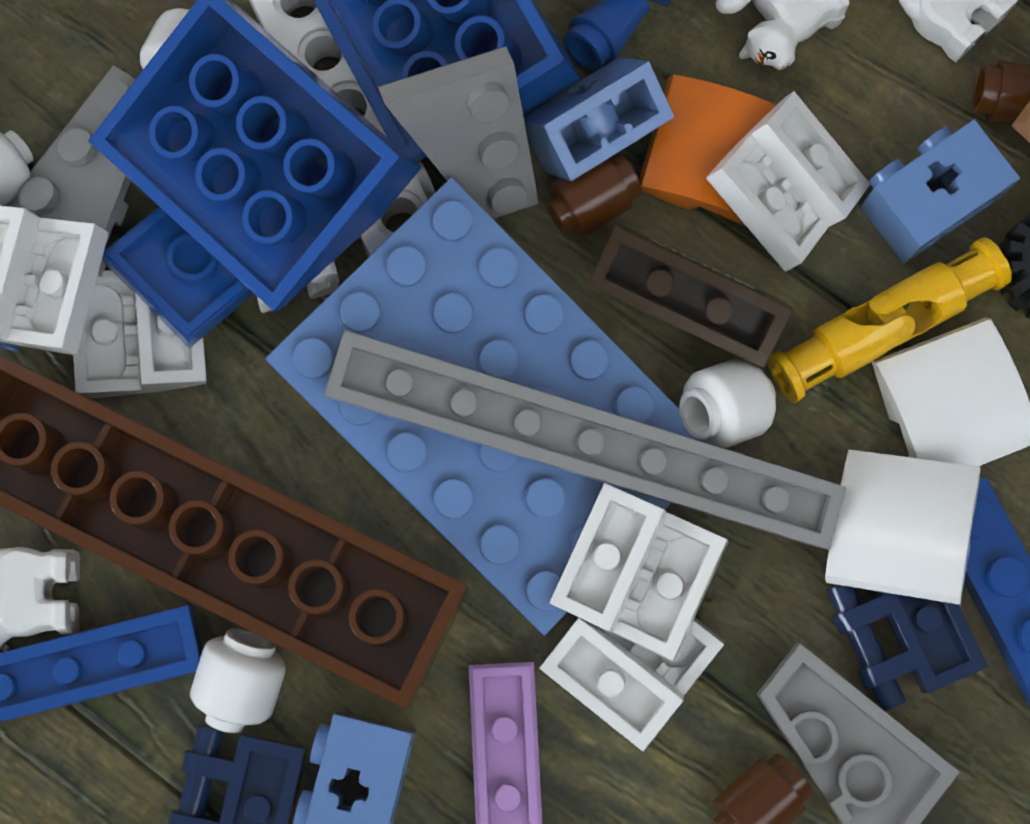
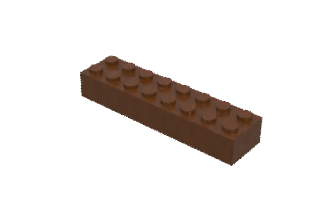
(221, 538)

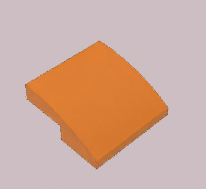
(688, 147)

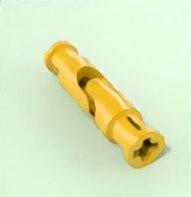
(883, 323)

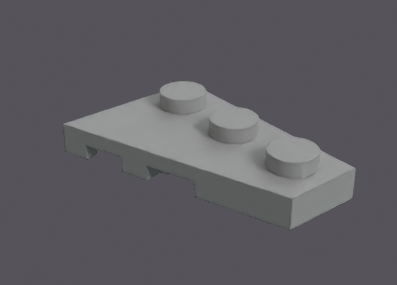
(471, 128)
(73, 176)
(851, 747)

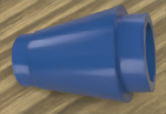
(603, 31)

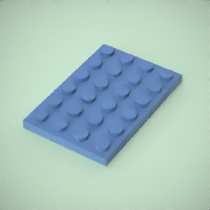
(476, 300)

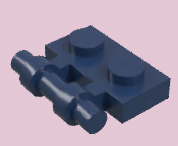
(931, 635)
(261, 780)

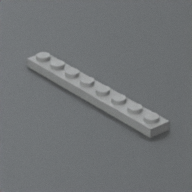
(583, 440)

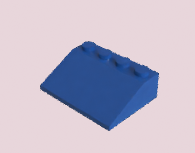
(409, 37)
(252, 152)

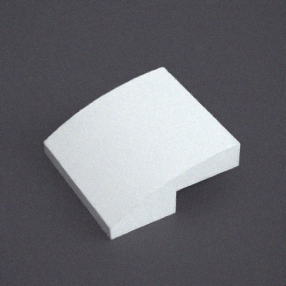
(788, 181)
(46, 279)
(131, 348)
(957, 396)
(904, 526)
(639, 572)
(628, 682)

